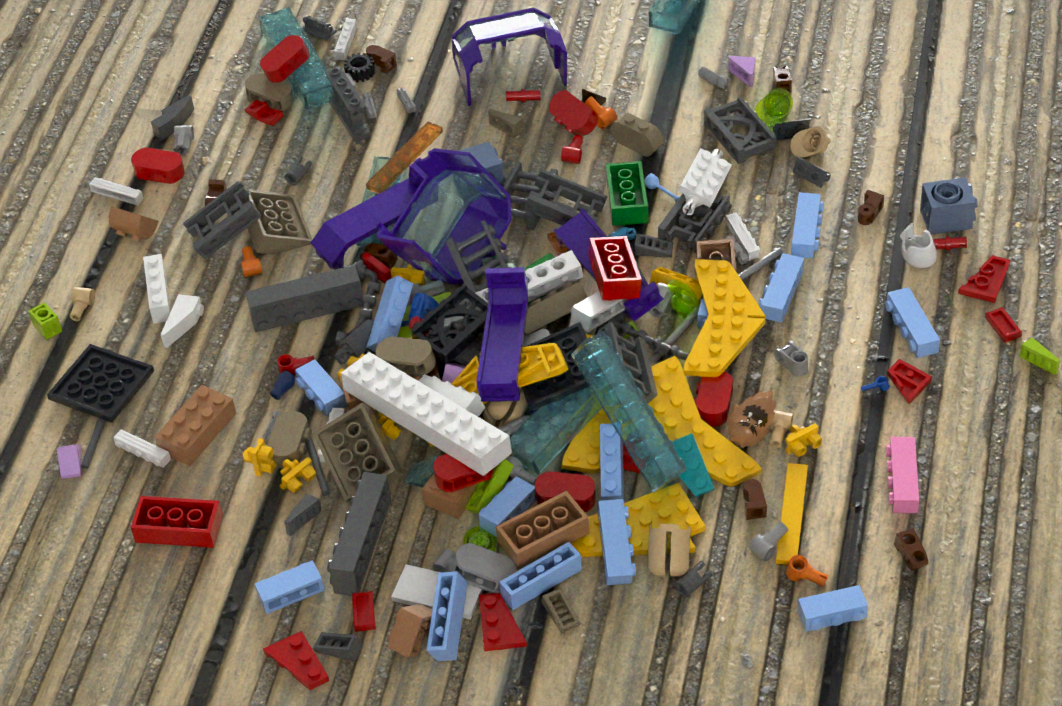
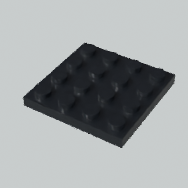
(100, 383)
(562, 385)

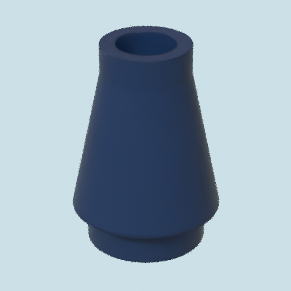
(283, 383)

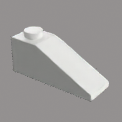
(181, 318)

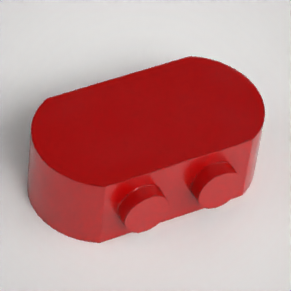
(284, 58)
(572, 113)
(158, 165)
(714, 398)
(454, 475)
(578, 486)

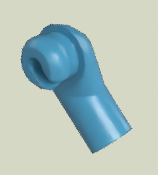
(624, 231)

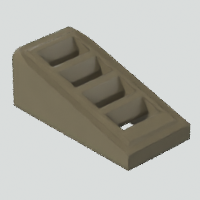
(507, 123)
(556, 595)

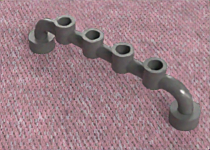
(369, 298)
(654, 344)

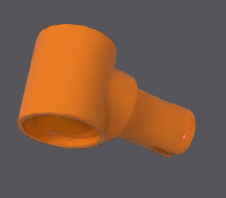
(606, 116)
(250, 264)
(805, 572)

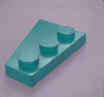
(697, 475)

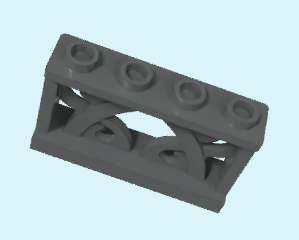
(716, 121)

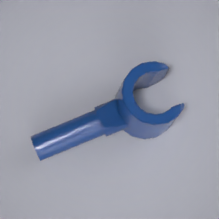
(881, 382)

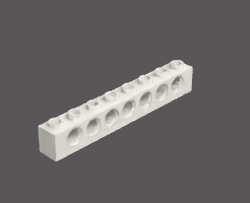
(541, 280)

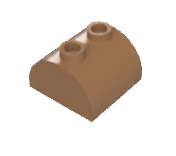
(131, 223)
(716, 250)

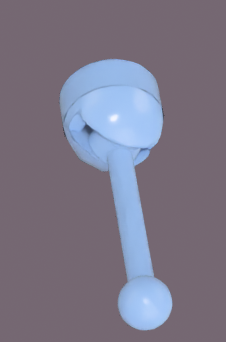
(652, 182)

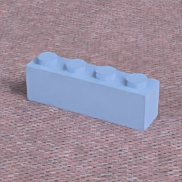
(806, 225)
(781, 287)
(390, 311)
(912, 322)
(611, 463)
(615, 543)
(540, 575)
(447, 616)

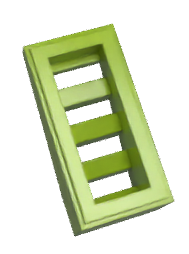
(1038, 355)

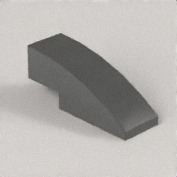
(172, 116)

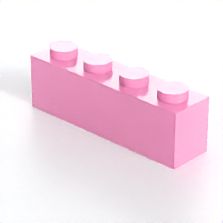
(903, 475)

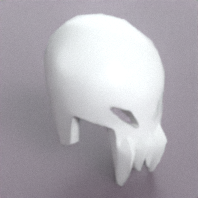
(919, 250)

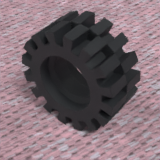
(352, 65)

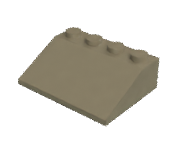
(281, 223)
(355, 446)

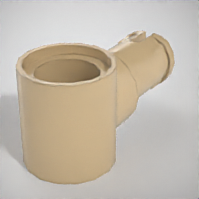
(81, 299)
(780, 424)

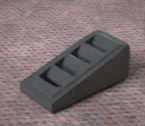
(646, 246)
(302, 513)
(351, 644)

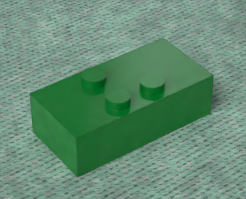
(627, 193)

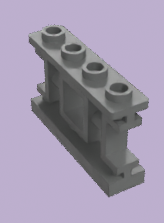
(347, 104)
(557, 211)
(227, 228)
(706, 228)
(637, 360)

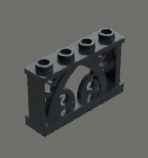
(449, 308)

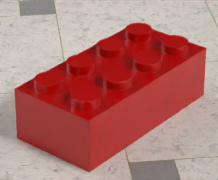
(614, 268)
(177, 521)

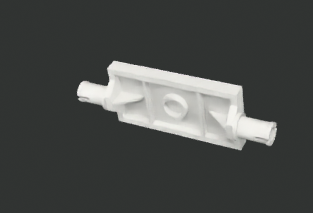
(704, 179)

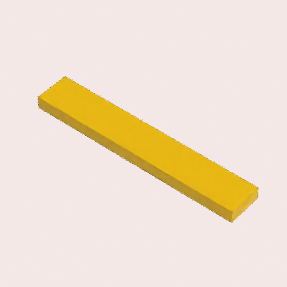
(792, 511)

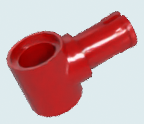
(573, 152)
(288, 363)

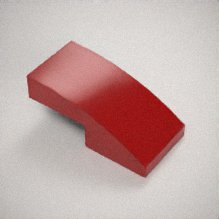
(261, 112)

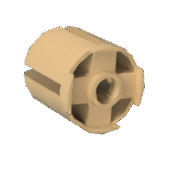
(504, 411)
(679, 550)

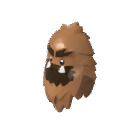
(751, 419)

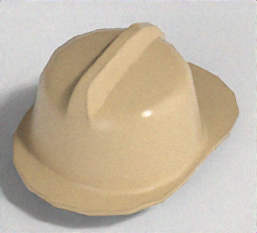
(809, 142)

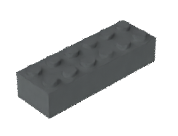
(304, 298)
(359, 534)

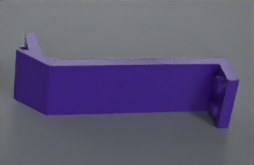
(360, 221)
(576, 237)
(503, 334)

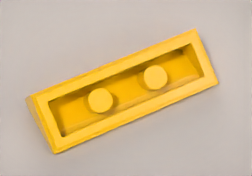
(664, 275)

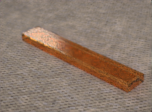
(404, 157)

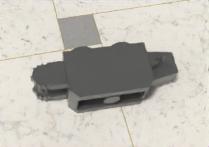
(354, 342)

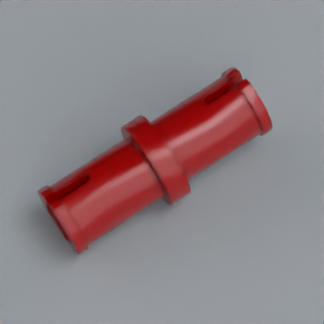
(523, 95)
(950, 243)

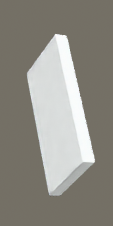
(419, 587)

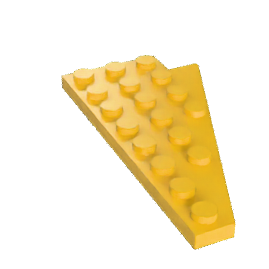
(661, 507)

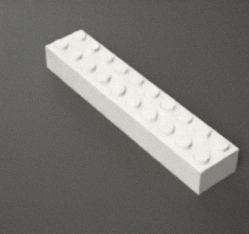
(427, 413)

